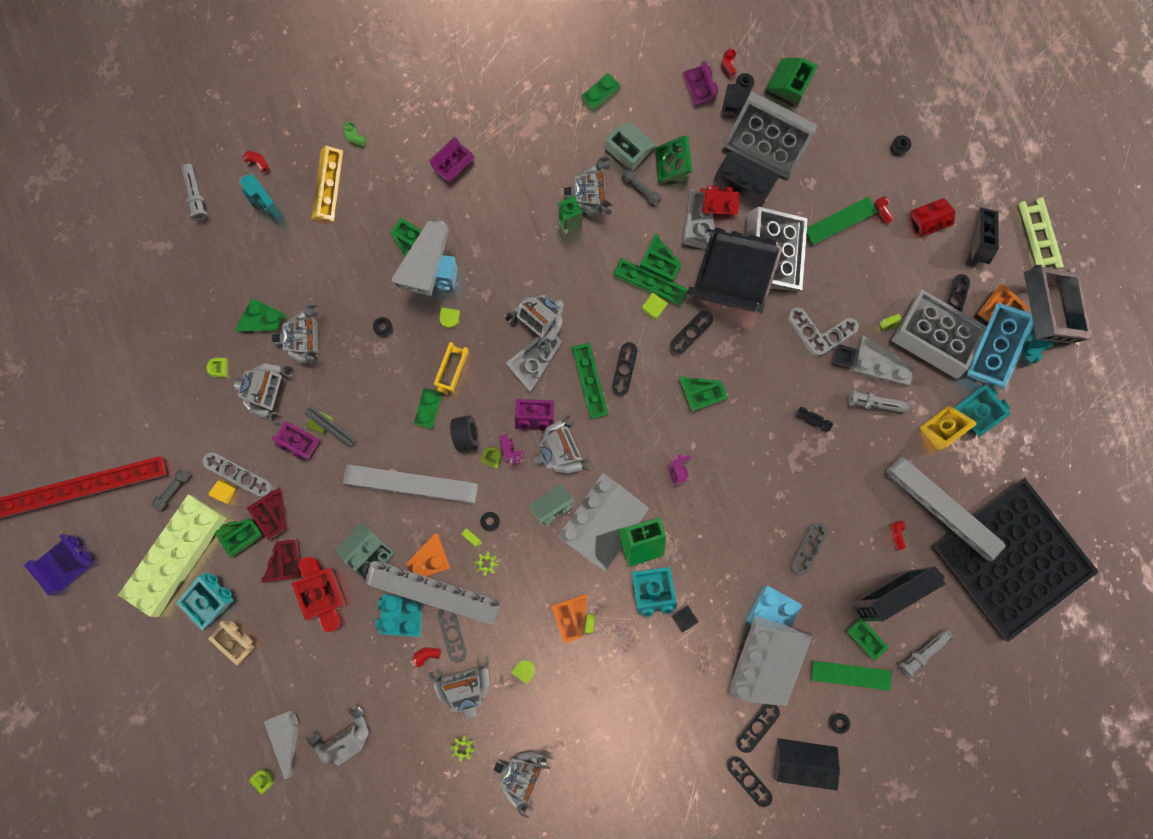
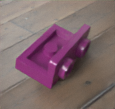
(451, 159)
(295, 439)

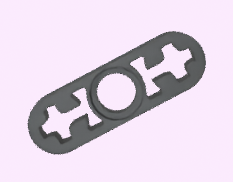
(810, 533)
(444, 631)

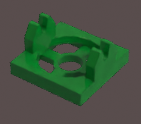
(673, 147)

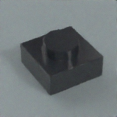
(845, 356)
(684, 619)

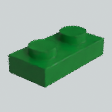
(600, 91)
(428, 408)
(867, 639)

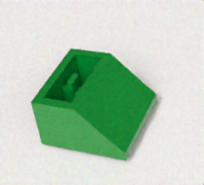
(791, 79)
(643, 541)

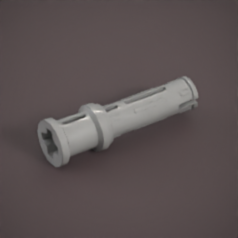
(194, 199)
(869, 400)
(920, 658)

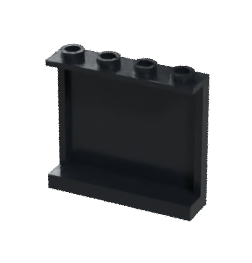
(737, 270)

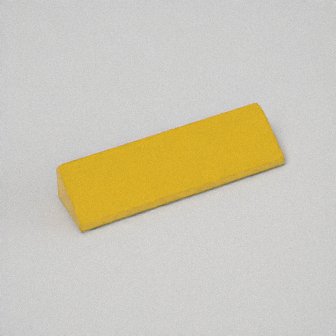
(327, 184)

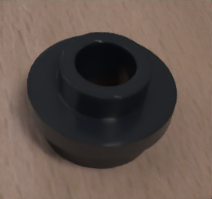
(745, 76)
(898, 147)
(379, 321)
(494, 526)
(846, 723)

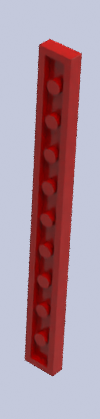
(82, 486)

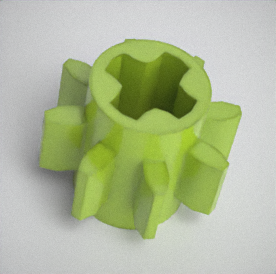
(485, 569)
(462, 754)

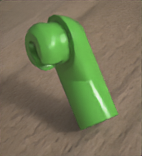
(351, 135)

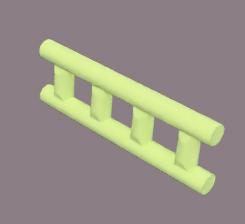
(1045, 224)

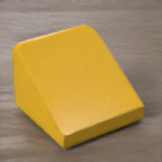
(223, 491)

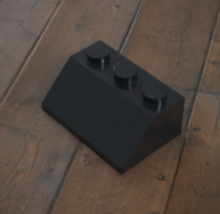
(747, 177)
(807, 764)

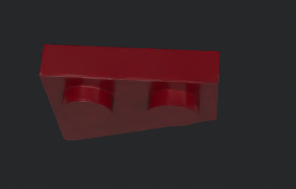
(269, 514)
(283, 562)

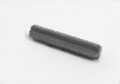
(329, 426)

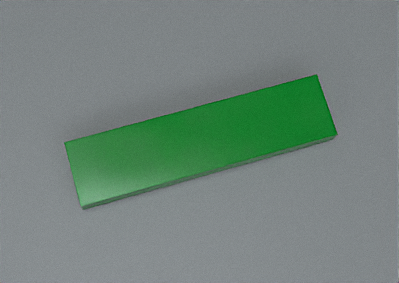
(840, 221)
(650, 282)
(590, 381)
(851, 675)

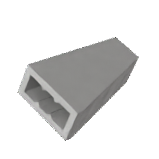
(423, 260)

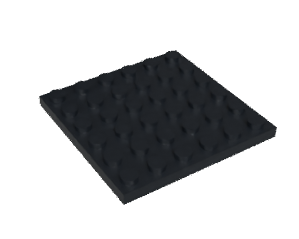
(1033, 569)

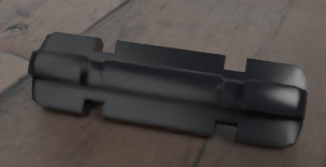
(814, 419)

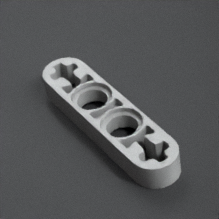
(237, 475)

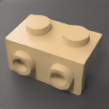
(231, 642)

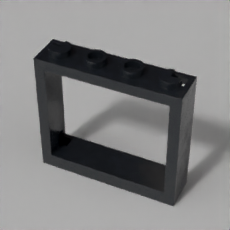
(1042, 308)
(899, 594)

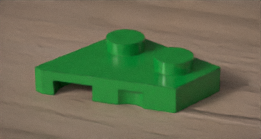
(405, 235)
(660, 260)
(260, 318)
(702, 392)
(238, 535)

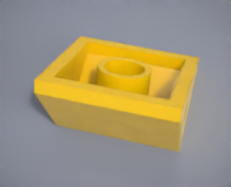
(947, 427)

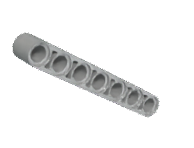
(410, 484)
(946, 509)
(432, 592)

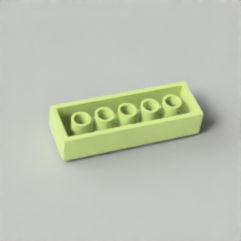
(172, 556)

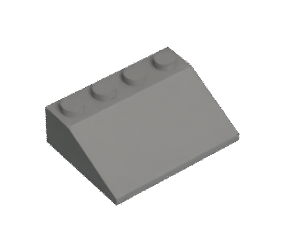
(770, 135)
(791, 236)
(940, 334)
(595, 523)
(769, 663)

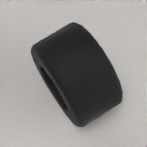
(464, 433)

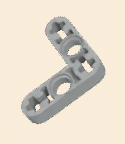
(821, 339)

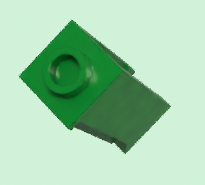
(569, 215)

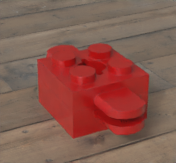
(319, 594)

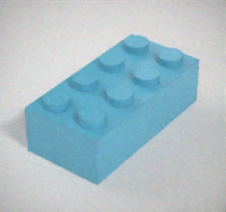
(1001, 346)

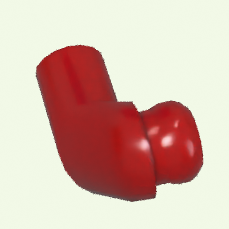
(727, 61)
(251, 156)
(883, 210)
(898, 538)
(425, 653)

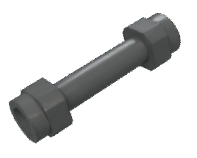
(630, 177)
(160, 502)

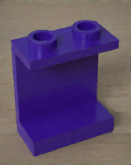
(60, 565)

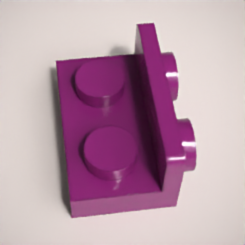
(700, 84)
(533, 414)
(508, 451)
(677, 472)

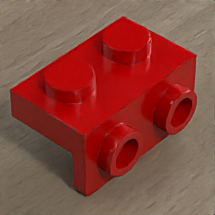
(721, 200)
(933, 216)

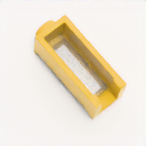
(450, 369)

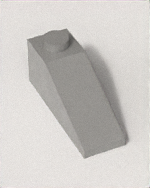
(283, 737)

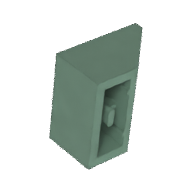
(629, 145)
(551, 505)
(363, 548)

